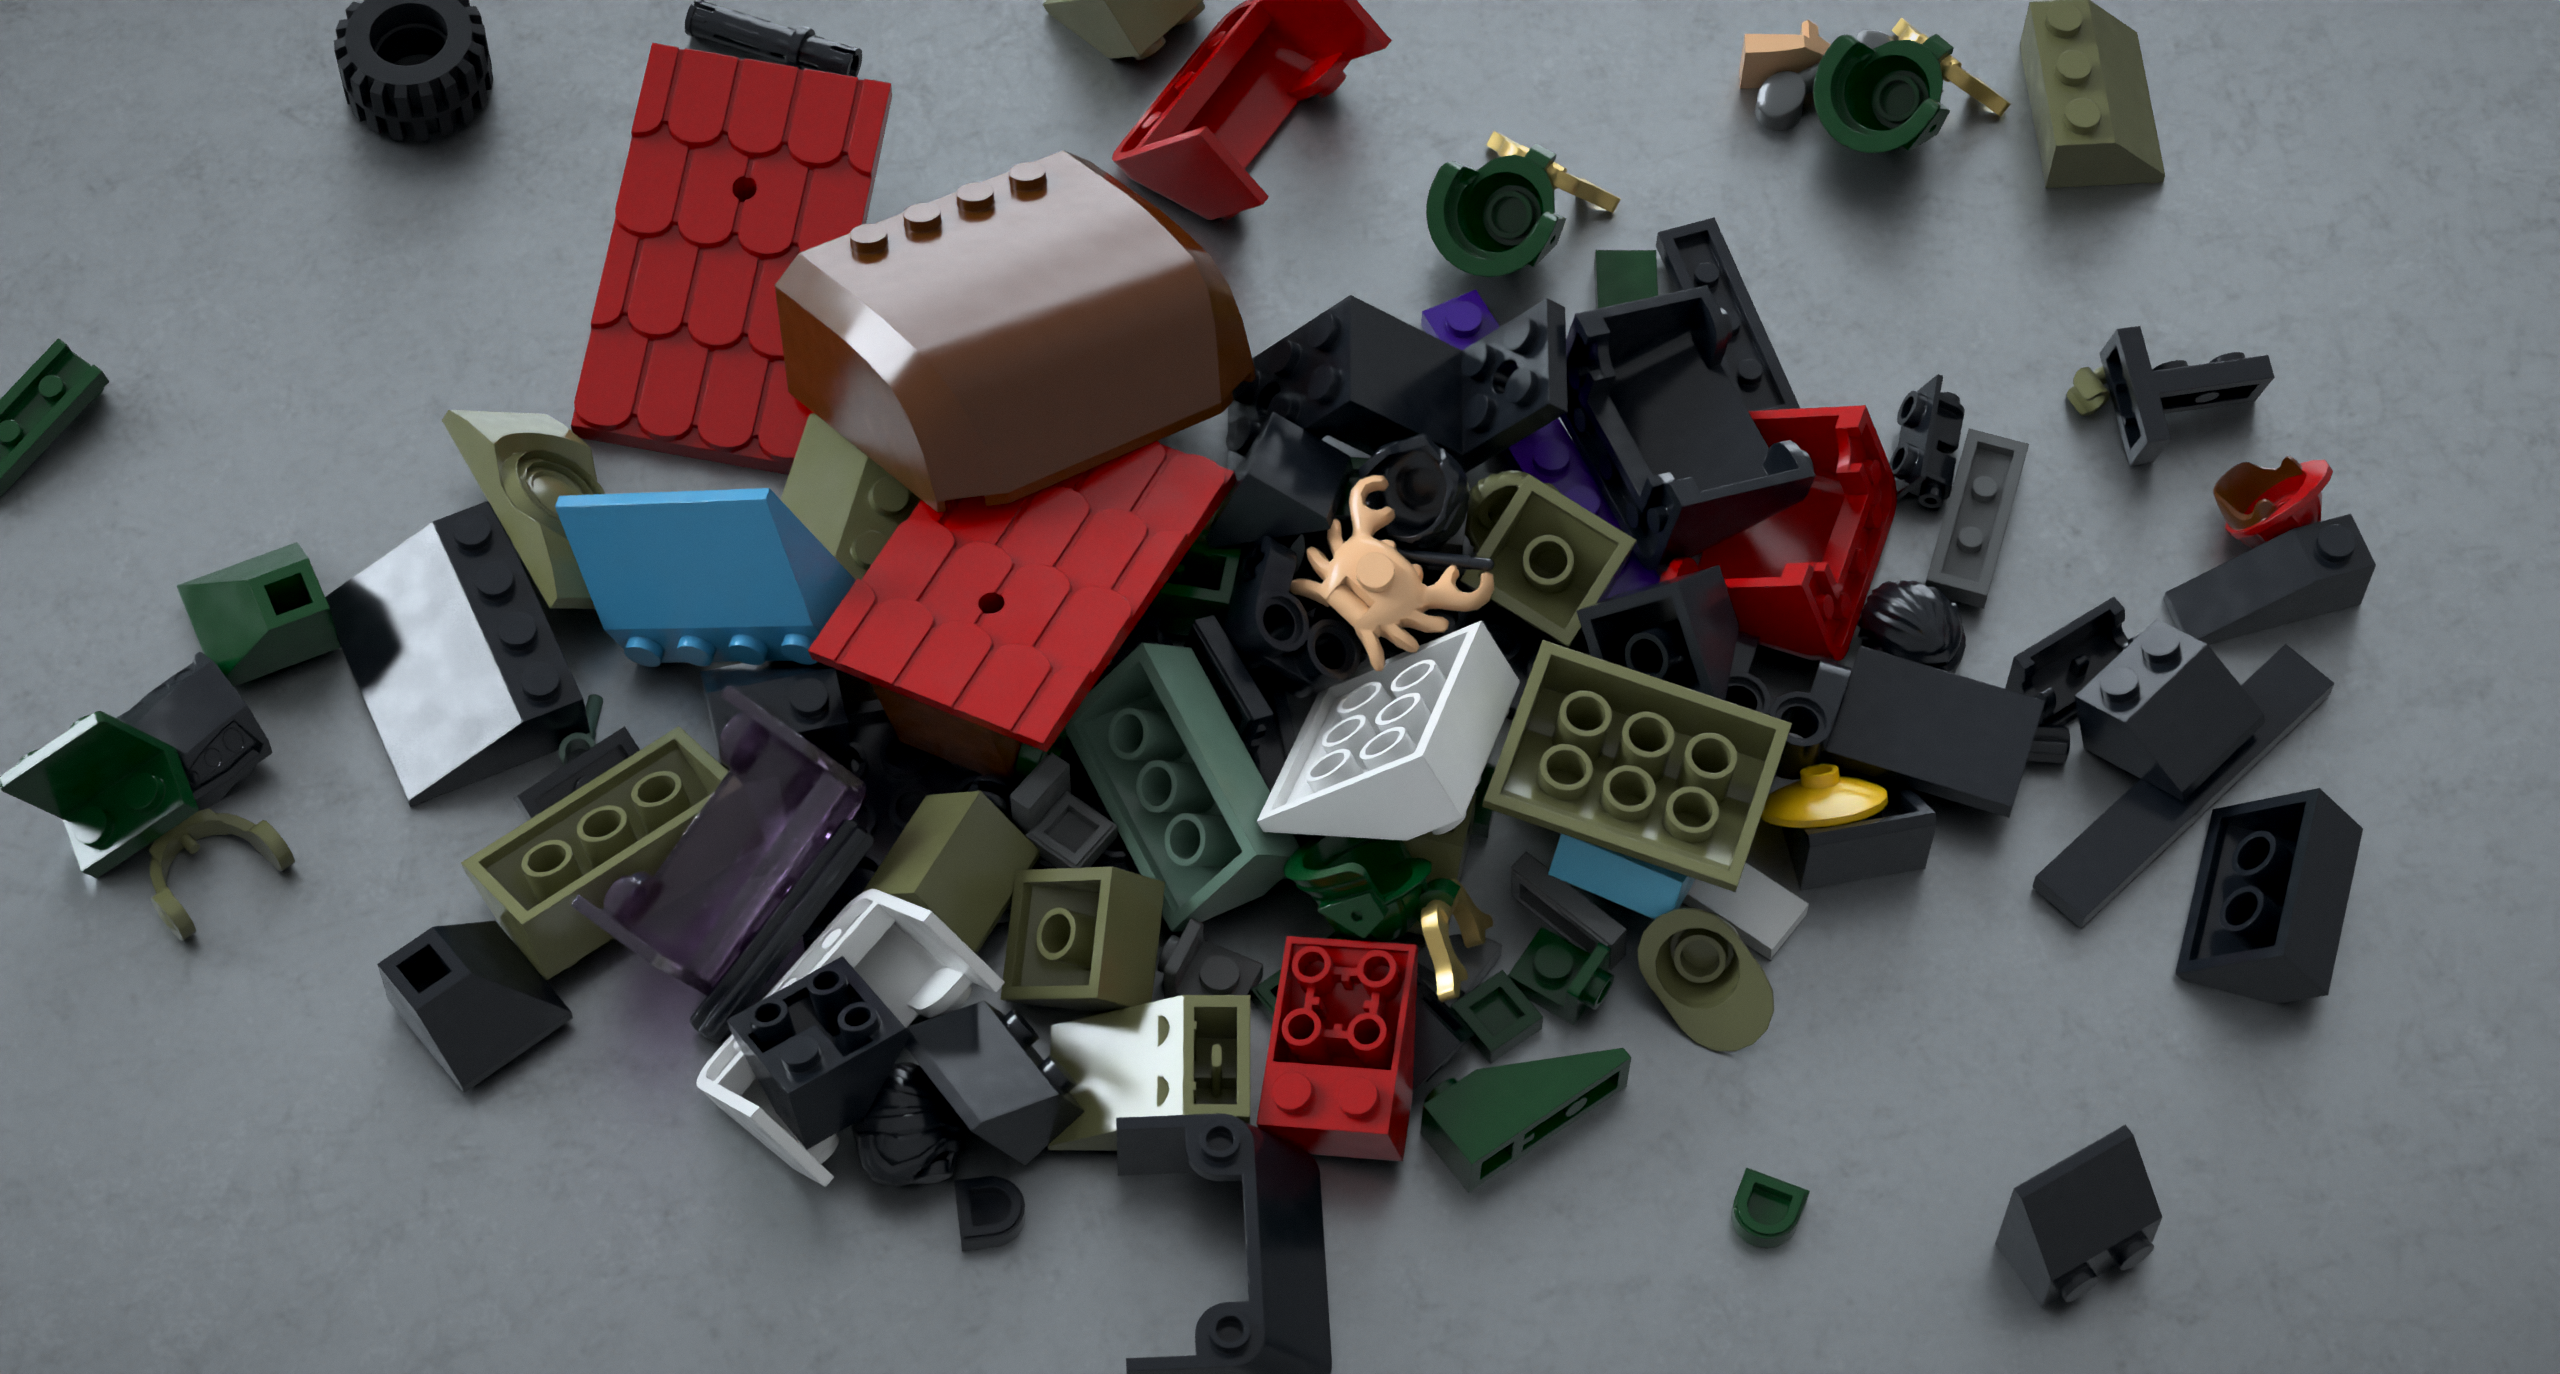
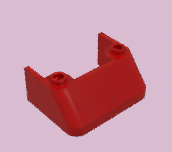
(1237, 95)

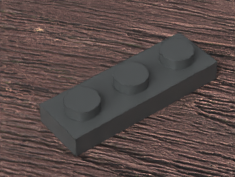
(1976, 517)

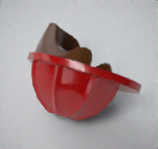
(2271, 501)

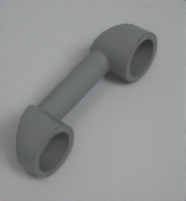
(1783, 94)

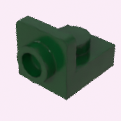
(1563, 975)

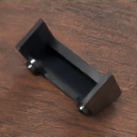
(1287, 1311)

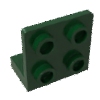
(107, 786)

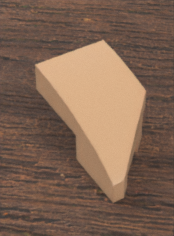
(1774, 53)

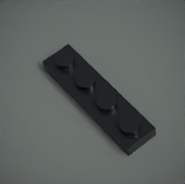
(1700, 257)

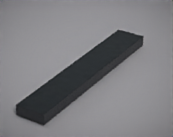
(2150, 819)

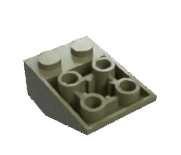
(1154, 1062)

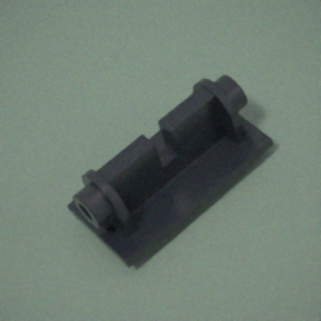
(1927, 422)

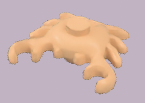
(1379, 586)

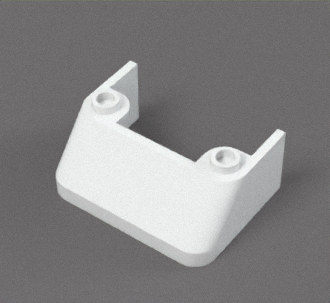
(903, 958)

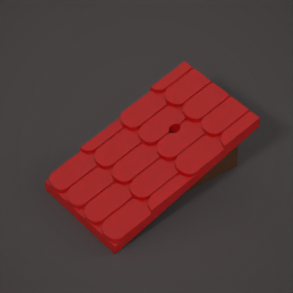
(716, 200)
(1007, 614)

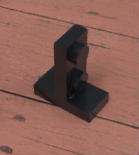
(2146, 394)

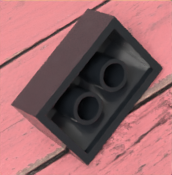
(2271, 898)

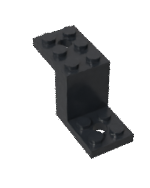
(1385, 381)

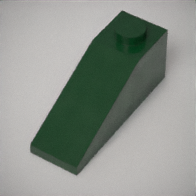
(1513, 1108)

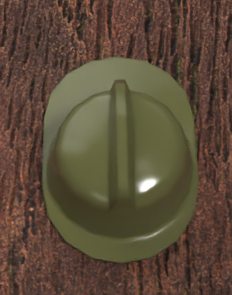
(1706, 978)

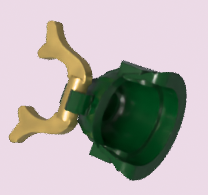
(1891, 92)
(1505, 210)
(1380, 891)

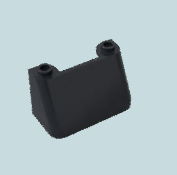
(1670, 427)

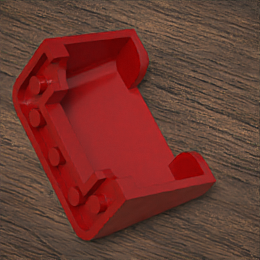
(1811, 566)

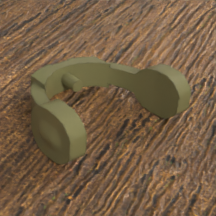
(204, 824)

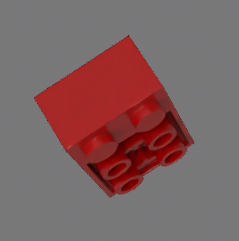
(1342, 1048)

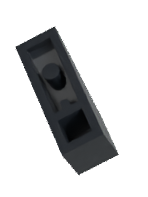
(2276, 583)

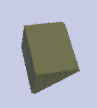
(1551, 560)
(958, 863)

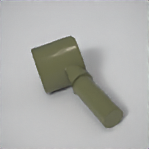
(2088, 391)

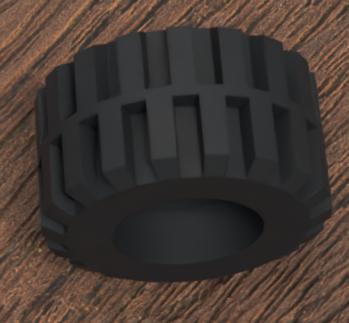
(417, 96)

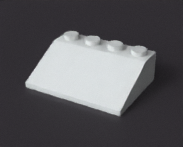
(1397, 744)

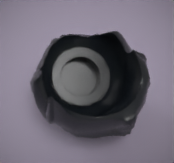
(1913, 624)

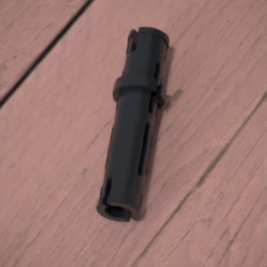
(772, 41)

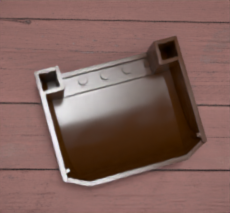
(1011, 332)

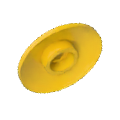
(1823, 799)

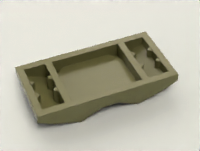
(523, 470)

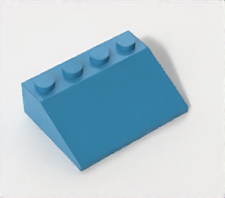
(703, 574)

